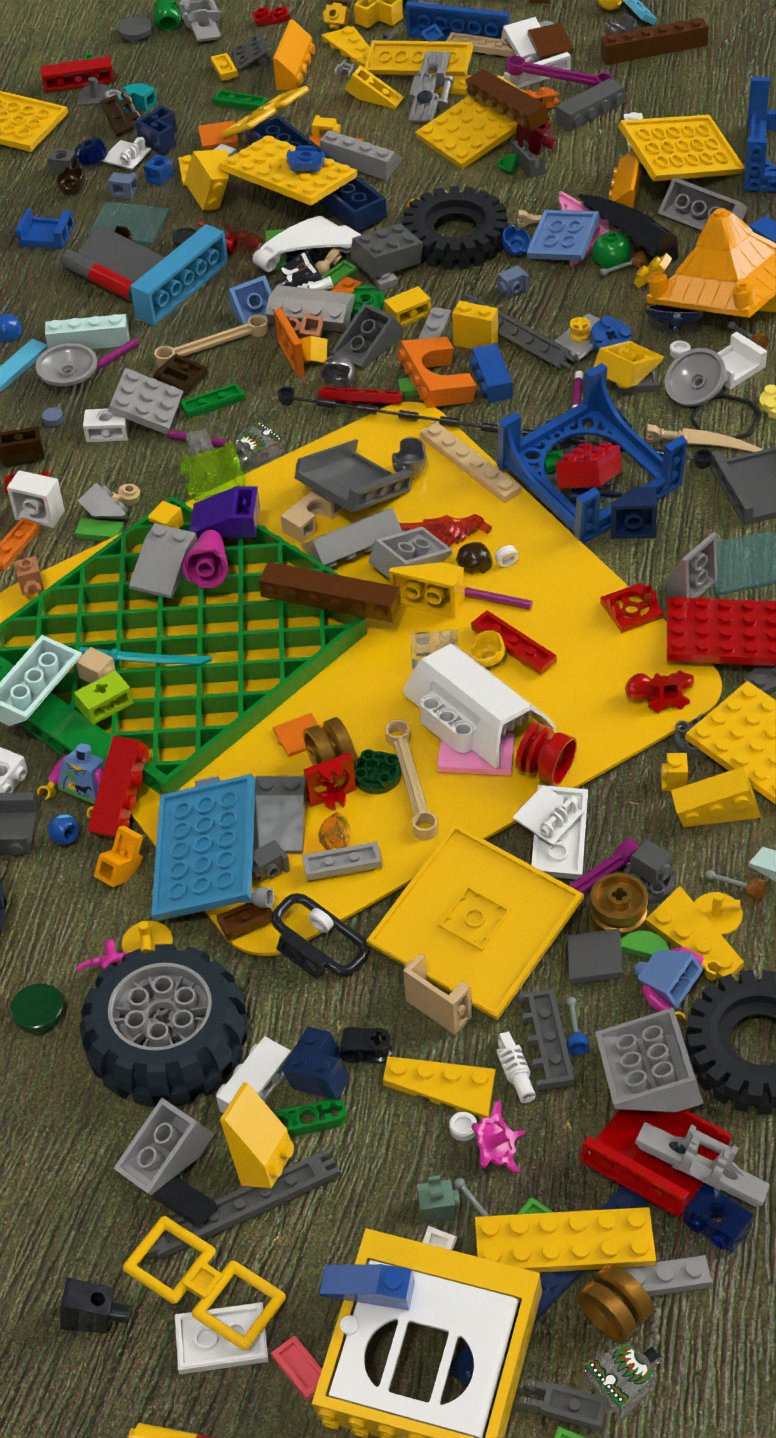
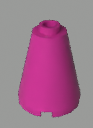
(206, 561)

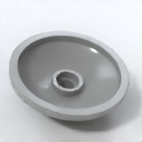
(66, 364)
(691, 369)

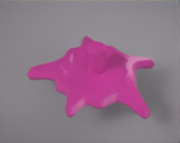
(104, 961)
(496, 1140)

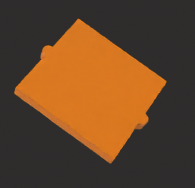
(291, 734)

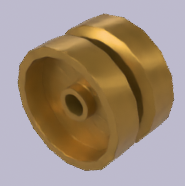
(328, 741)
(618, 902)
(615, 1303)

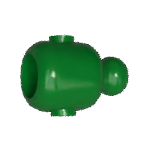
(166, 15)

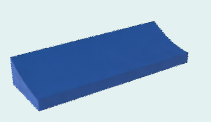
(455, 19)

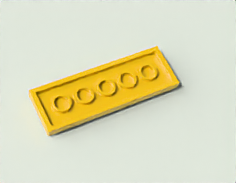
(408, 57)
(568, 1239)

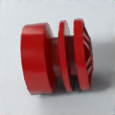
(546, 753)

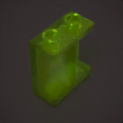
(212, 471)

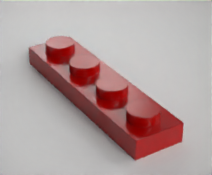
(369, 396)
(516, 642)

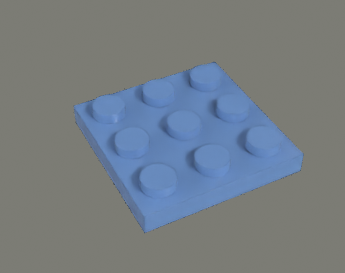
(563, 235)

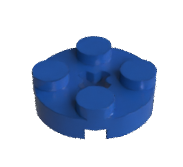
(305, 159)
(606, 327)

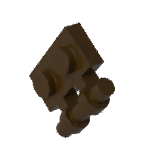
(117, 115)

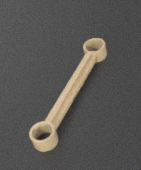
(164, 353)
(411, 780)

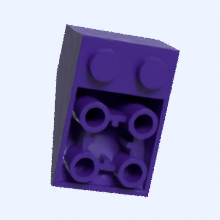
(229, 513)

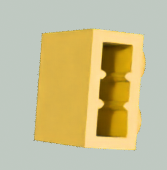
(474, 325)

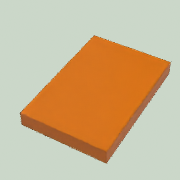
(289, 342)

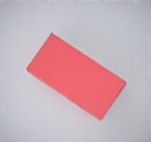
(298, 1366)

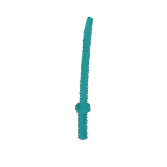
(152, 658)

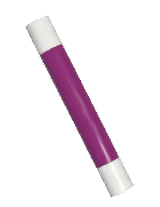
(577, 388)

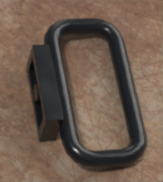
(306, 954)

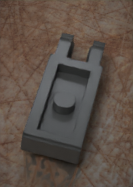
(565, 1404)

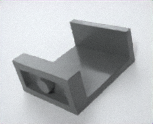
(17, 822)

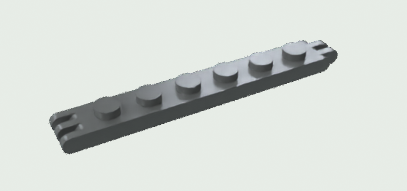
(528, 338)
(252, 1201)

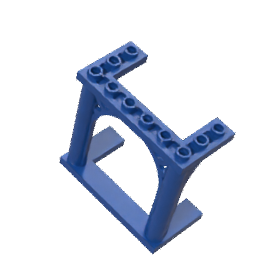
(759, 120)
(597, 406)

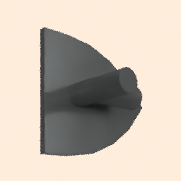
(92, 94)

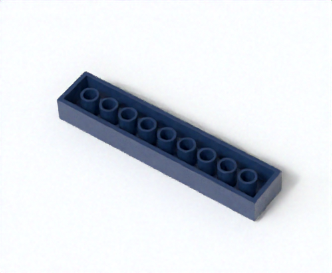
(353, 203)

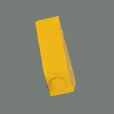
(371, 89)

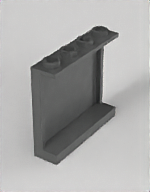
(350, 478)
(748, 483)

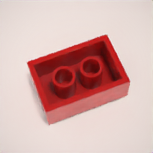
(589, 465)

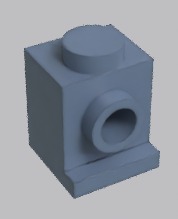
(123, 185)
(513, 281)

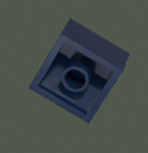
(635, 514)

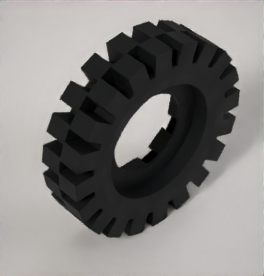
(473, 208)
(711, 1046)

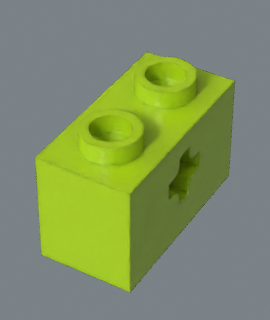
(103, 697)

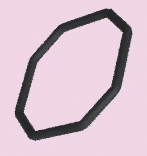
(692, 418)

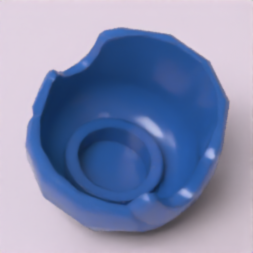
(515, 241)
(9, 327)

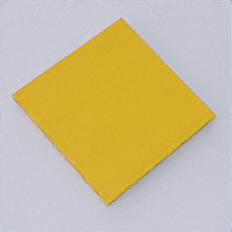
(476, 919)

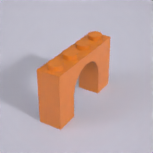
(435, 388)

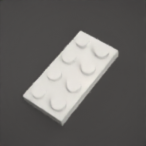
(567, 854)

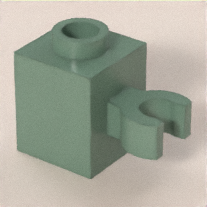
(437, 1200)

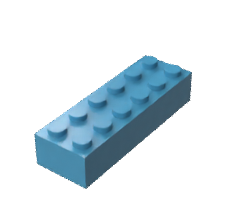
(179, 274)

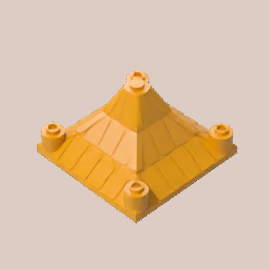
(724, 274)

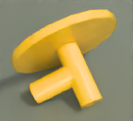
(721, 911)
(145, 936)

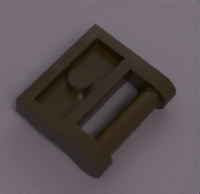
(181, 368)

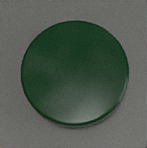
(377, 772)
(37, 1008)

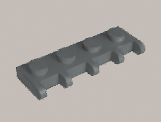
(549, 1038)

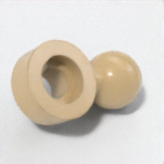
(332, 258)
(128, 494)

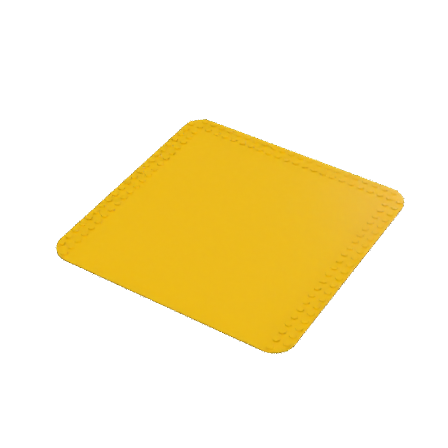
(367, 682)

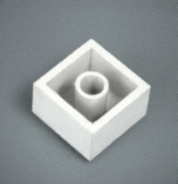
(36, 498)

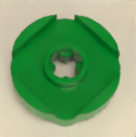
(367, 293)

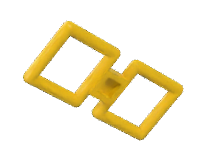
(265, 111)
(204, 1282)

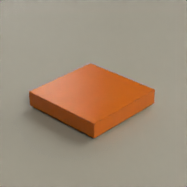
(212, 136)

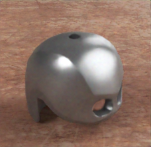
(624, 24)
(338, 370)
(411, 456)

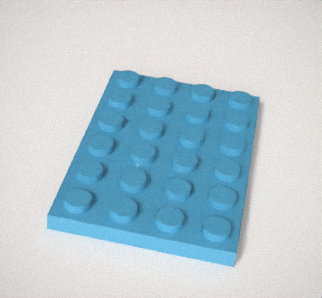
(204, 848)

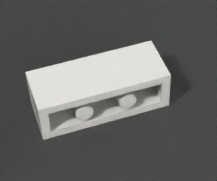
(259, 1070)

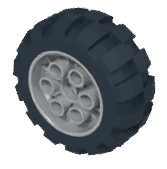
(163, 1068)

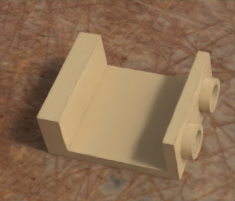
(449, 1010)

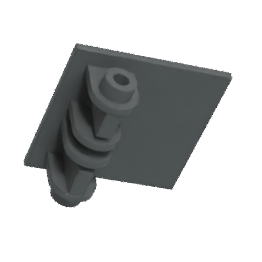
(250, 51)

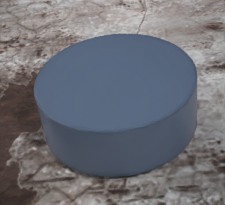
(52, 417)

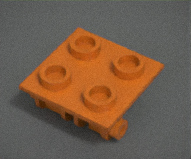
(548, 94)

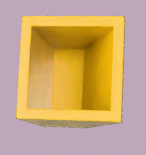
(206, 179)

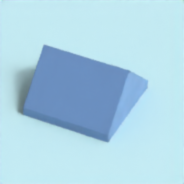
(249, 299)

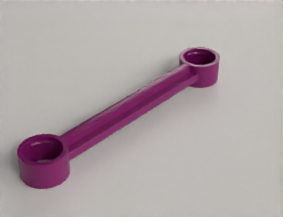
(516, 66)
(621, 858)

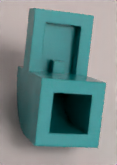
(143, 96)

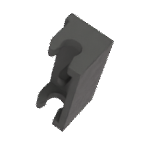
(527, 161)

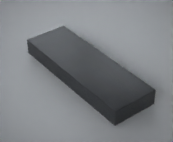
(185, 1201)

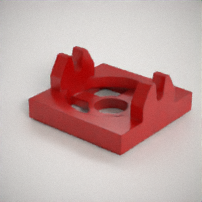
(636, 620)
(314, 776)

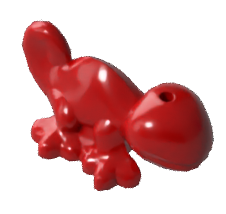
(666, 689)

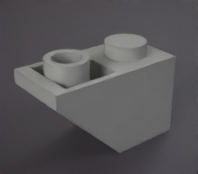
(101, 505)

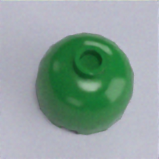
(611, 250)

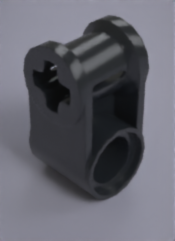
(363, 1043)

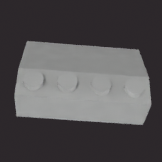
(649, 1064)

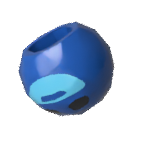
(63, 829)

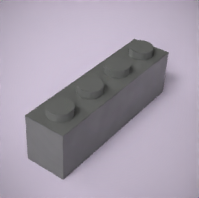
(590, 104)

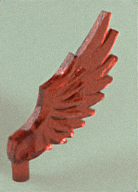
(245, 237)
(451, 529)

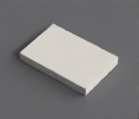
(205, 1350)

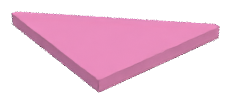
(568, 203)

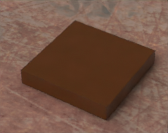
(550, 41)

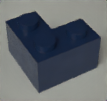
(158, 129)
(315, 1065)

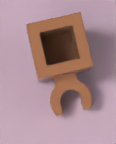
(310, 325)
(29, 576)

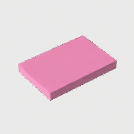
(471, 763)

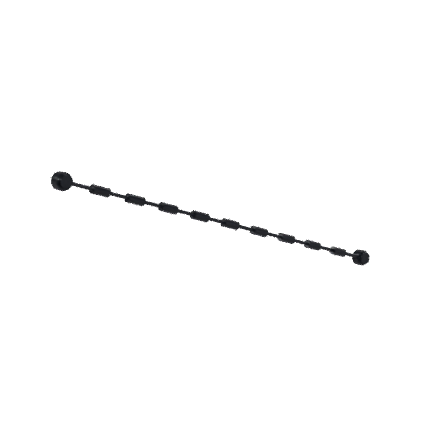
(287, 396)

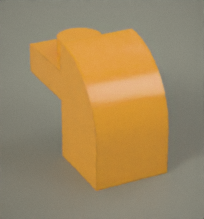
(123, 860)

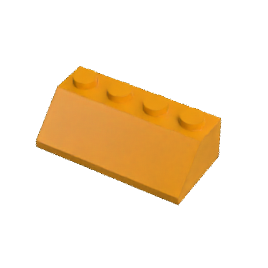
(292, 57)
(626, 180)

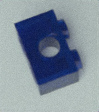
(712, 1204)

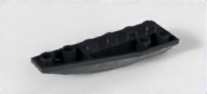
(635, 224)

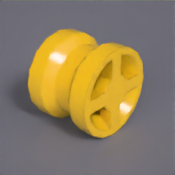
(579, 329)

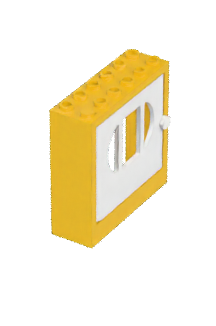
(451, 1294)

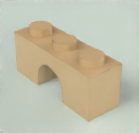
(300, 519)

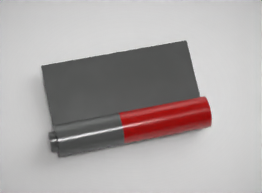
(111, 261)

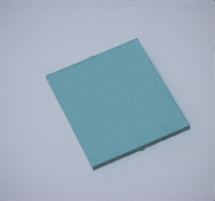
(141, 220)
(746, 563)

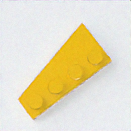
(349, 43)

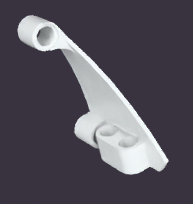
(311, 233)

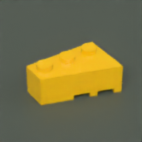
(716, 800)

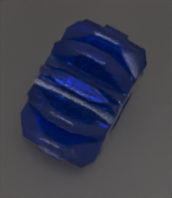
(91, 151)

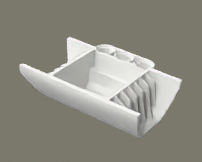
(467, 703)

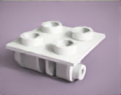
(127, 154)
(548, 814)

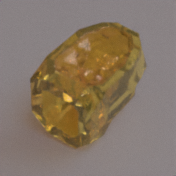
(334, 832)

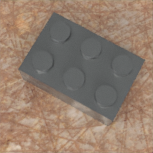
(386, 250)

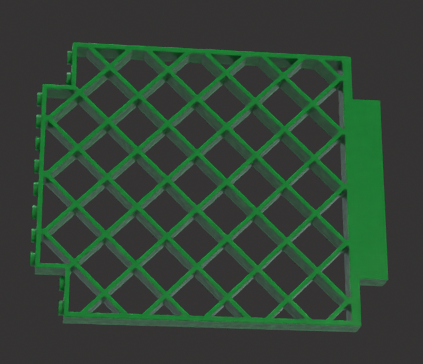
(64, 725)

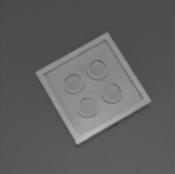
(145, 401)

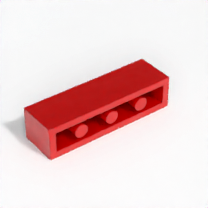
(76, 73)
(118, 786)

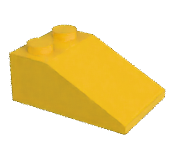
(627, 363)
(430, 587)
(255, 1139)

